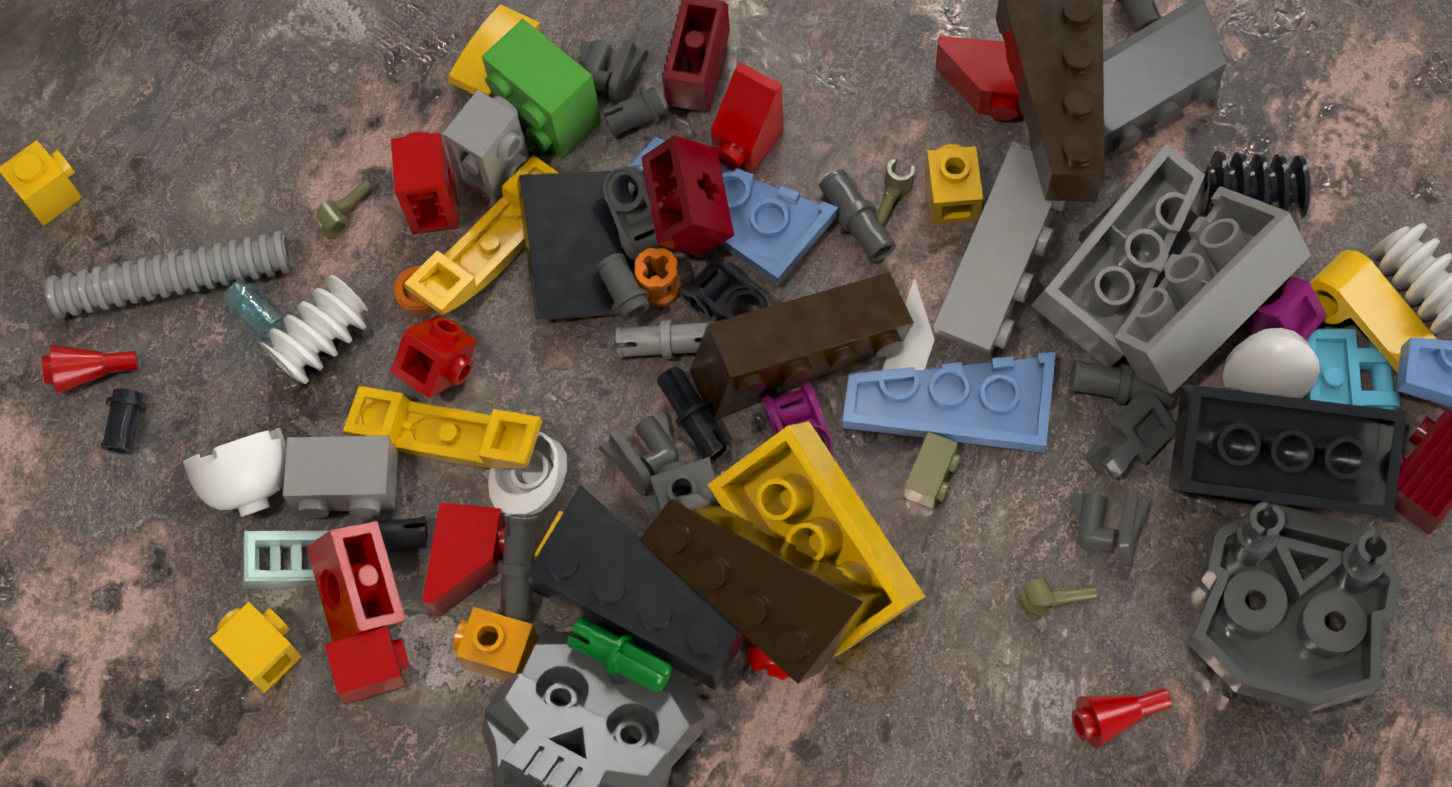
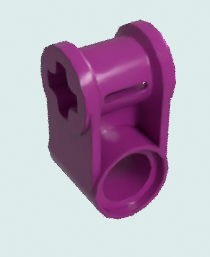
(796, 408)

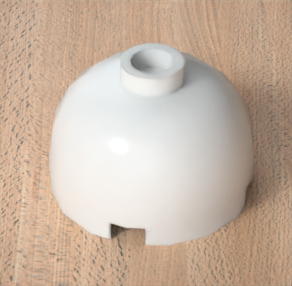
(240, 472)

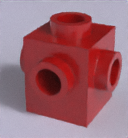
(434, 356)

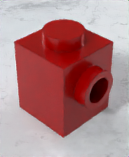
(367, 664)

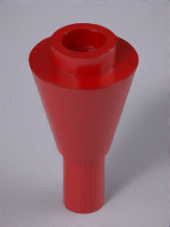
(75, 366)
(1105, 717)

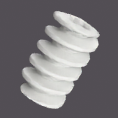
(1419, 272)
(316, 329)

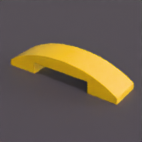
(480, 254)
(444, 433)

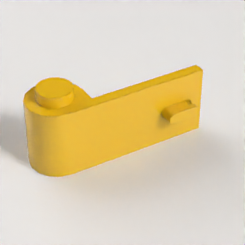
(1359, 290)

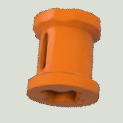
(660, 263)

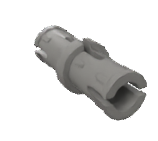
(662, 340)

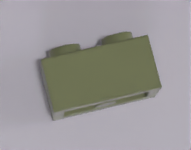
(930, 470)

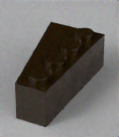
(1060, 86)
(798, 342)
(761, 583)

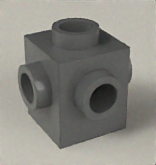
(680, 480)

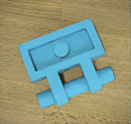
(1340, 371)

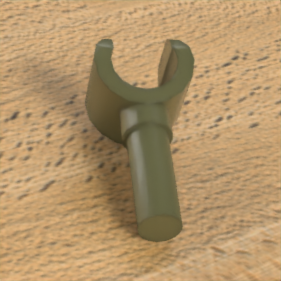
(895, 187)
(331, 214)
(1039, 598)

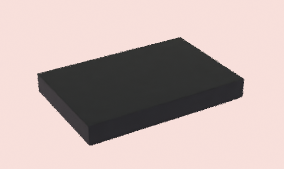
(565, 237)

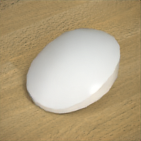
(1273, 364)
(532, 487)

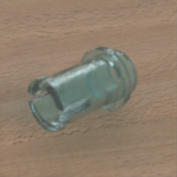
(244, 301)

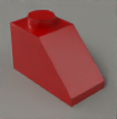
(979, 75)
(748, 119)
(462, 554)

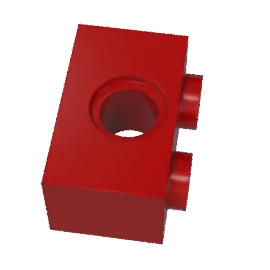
(355, 580)

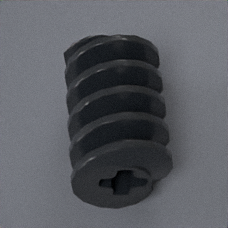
(1258, 180)

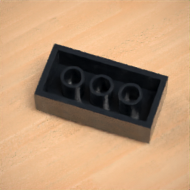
(1287, 450)

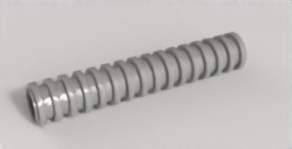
(168, 275)

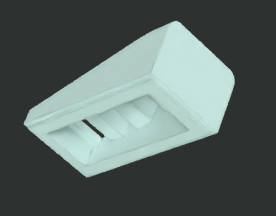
(275, 541)

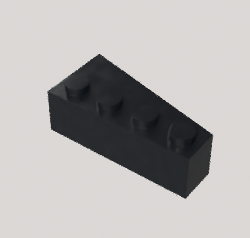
(617, 582)

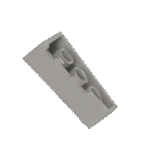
(1124, 250)
(999, 258)
(1210, 288)

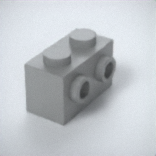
(486, 143)
(340, 475)

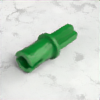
(620, 655)

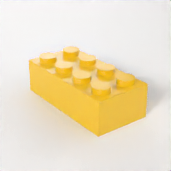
(802, 496)

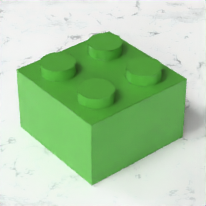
(545, 86)

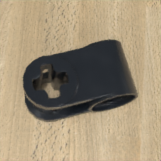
(721, 292)

